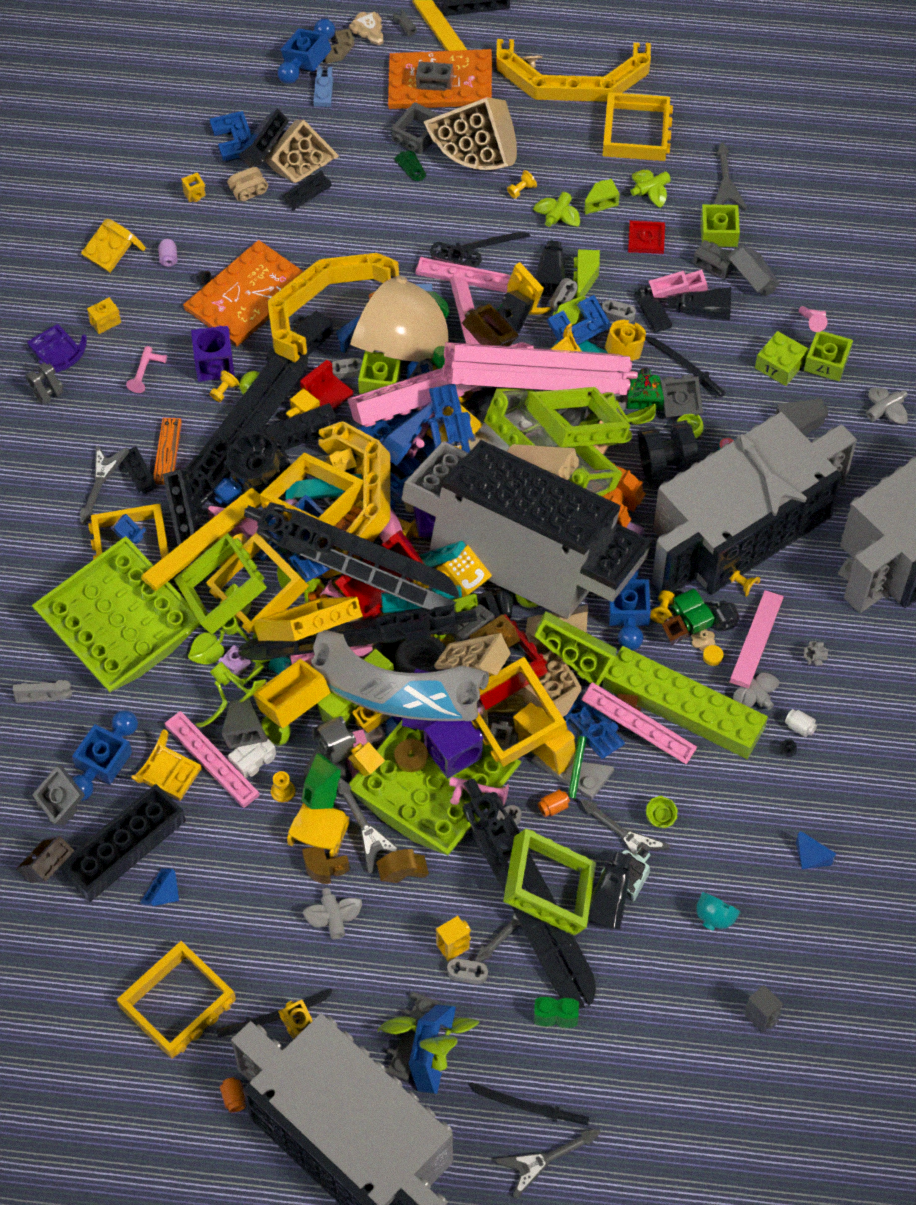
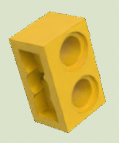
(453, 938)

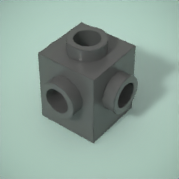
(504, 727)

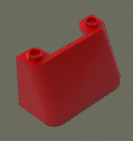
(369, 596)

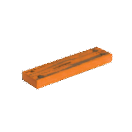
(167, 448)

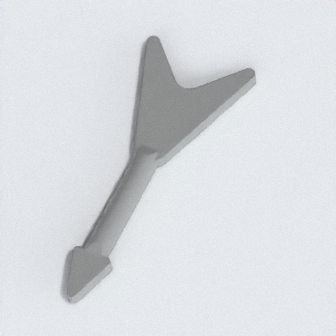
(775, 486)

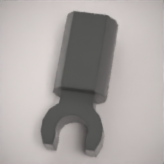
(405, 23)

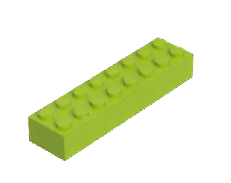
(686, 702)

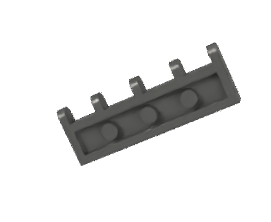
(399, 1065)

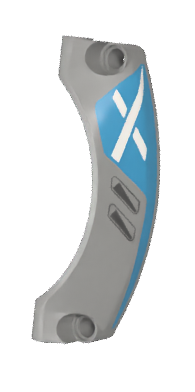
(420, 696)

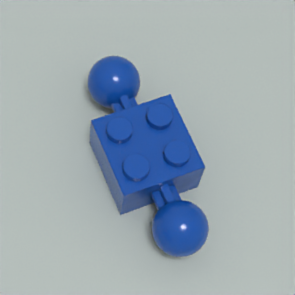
(305, 50)
(630, 610)
(104, 752)

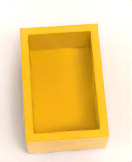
(291, 693)
(555, 753)

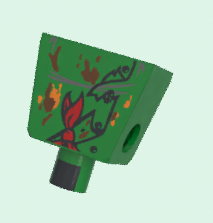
(645, 391)

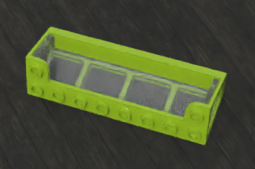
(517, 426)

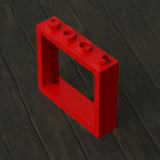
(518, 681)

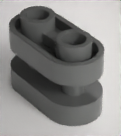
(53, 384)

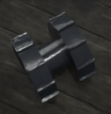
(248, 454)
(658, 454)

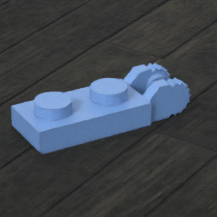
(323, 88)

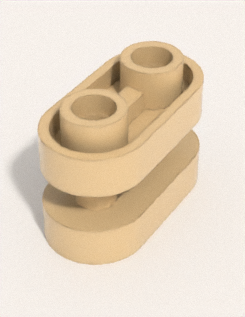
(247, 184)

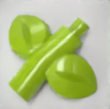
(652, 185)
(558, 209)

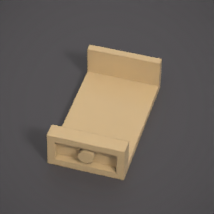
(553, 459)

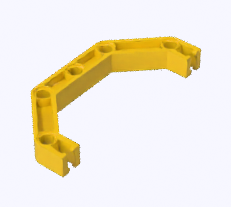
(572, 87)
(313, 281)
(376, 480)

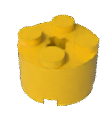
(626, 339)

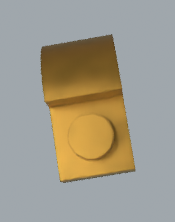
(400, 864)
(321, 869)

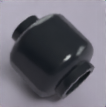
(725, 615)

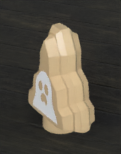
(368, 27)

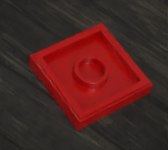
(646, 237)

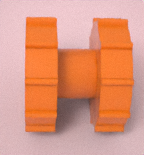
(627, 494)

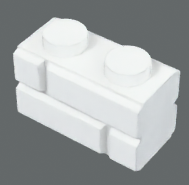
(251, 757)

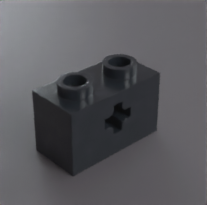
(515, 309)

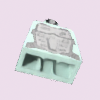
(638, 872)

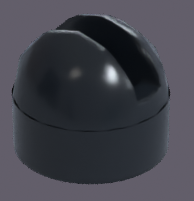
(206, 275)
(793, 746)

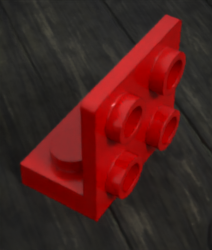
(326, 386)

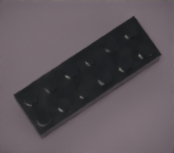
(122, 842)

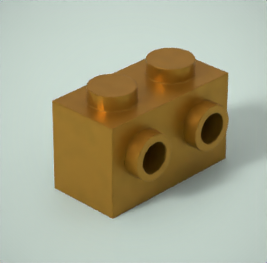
(499, 625)

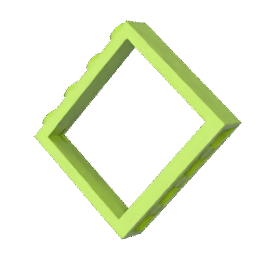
(611, 430)
(204, 566)
(537, 906)

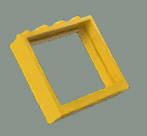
(642, 103)
(325, 472)
(136, 514)
(279, 602)
(307, 619)
(557, 727)
(156, 974)

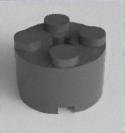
(334, 739)

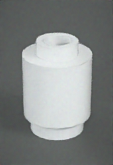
(800, 723)

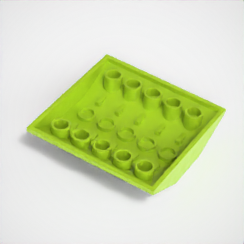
(116, 618)
(420, 800)

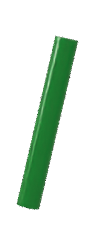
(576, 767)

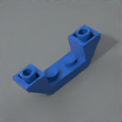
(420, 1062)

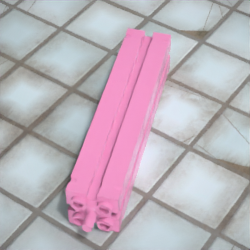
(536, 368)

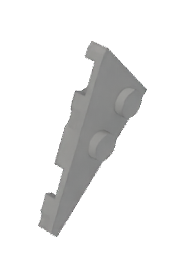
(591, 776)

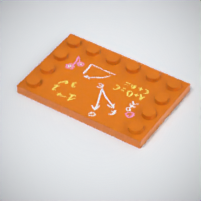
(470, 82)
(242, 292)

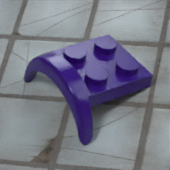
(57, 348)

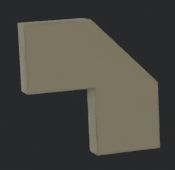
(343, 45)

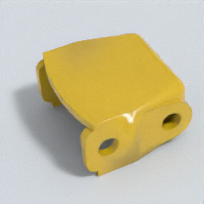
(319, 828)

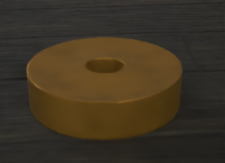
(407, 747)

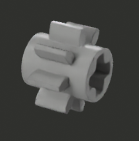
(815, 653)

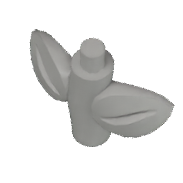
(887, 404)
(758, 691)
(333, 913)

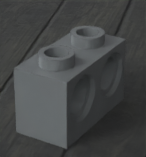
(434, 76)

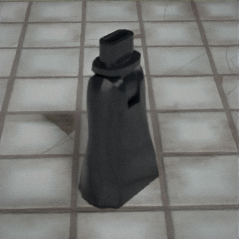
(551, 267)
(709, 303)
(610, 892)

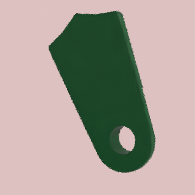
(410, 164)

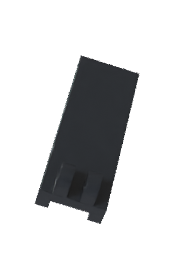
(306, 190)
(652, 309)
(138, 471)

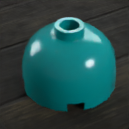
(715, 912)

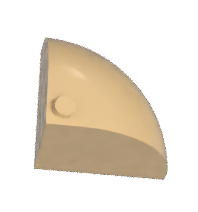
(476, 134)
(401, 322)

